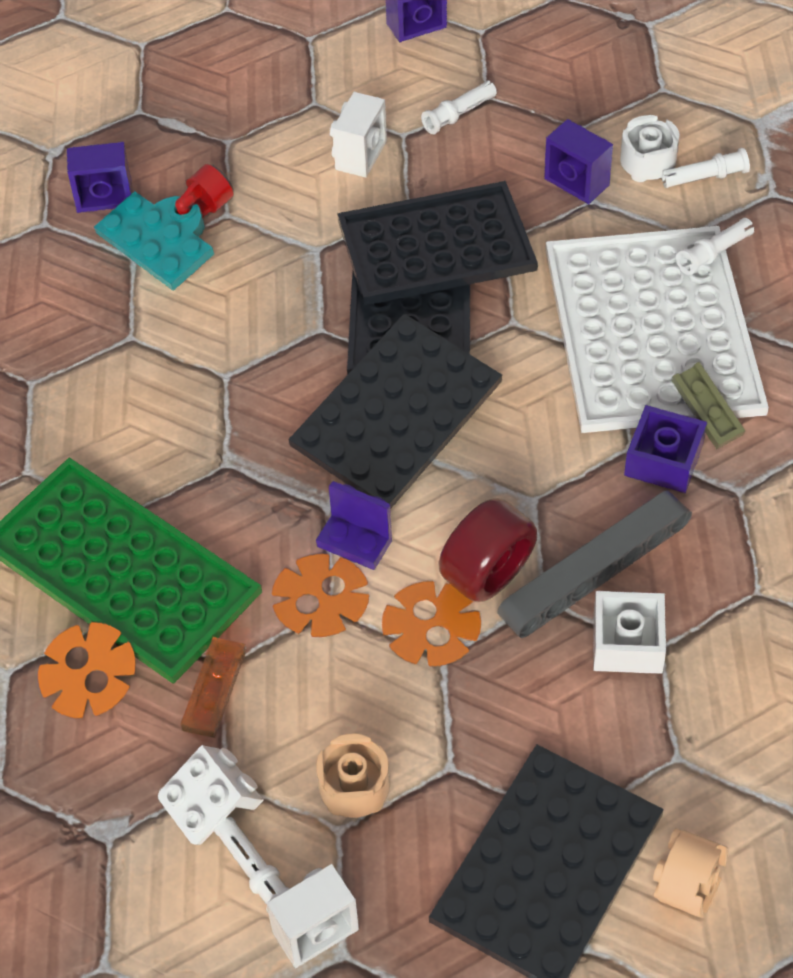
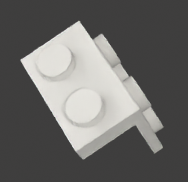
(207, 792)

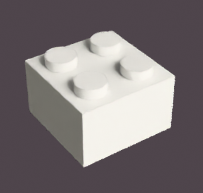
(359, 134)
(629, 632)
(312, 915)

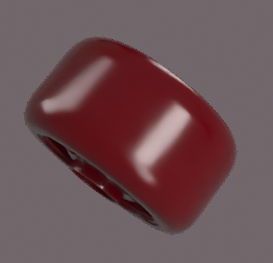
(487, 549)

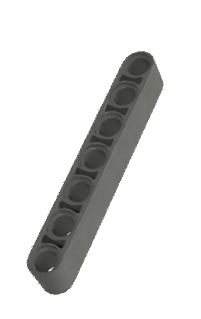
(594, 564)

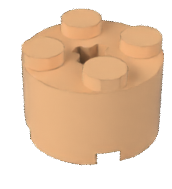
(353, 776)
(690, 872)

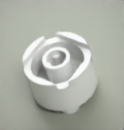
(648, 147)

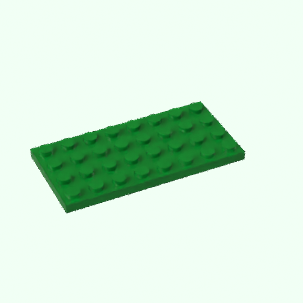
(123, 568)

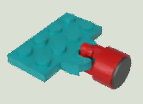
(166, 234)

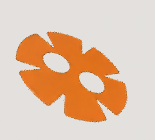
(326, 618)
(413, 641)
(72, 681)

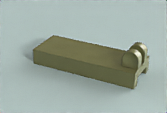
(708, 405)

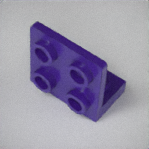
(357, 526)

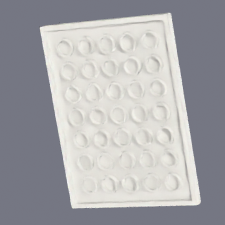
(640, 320)

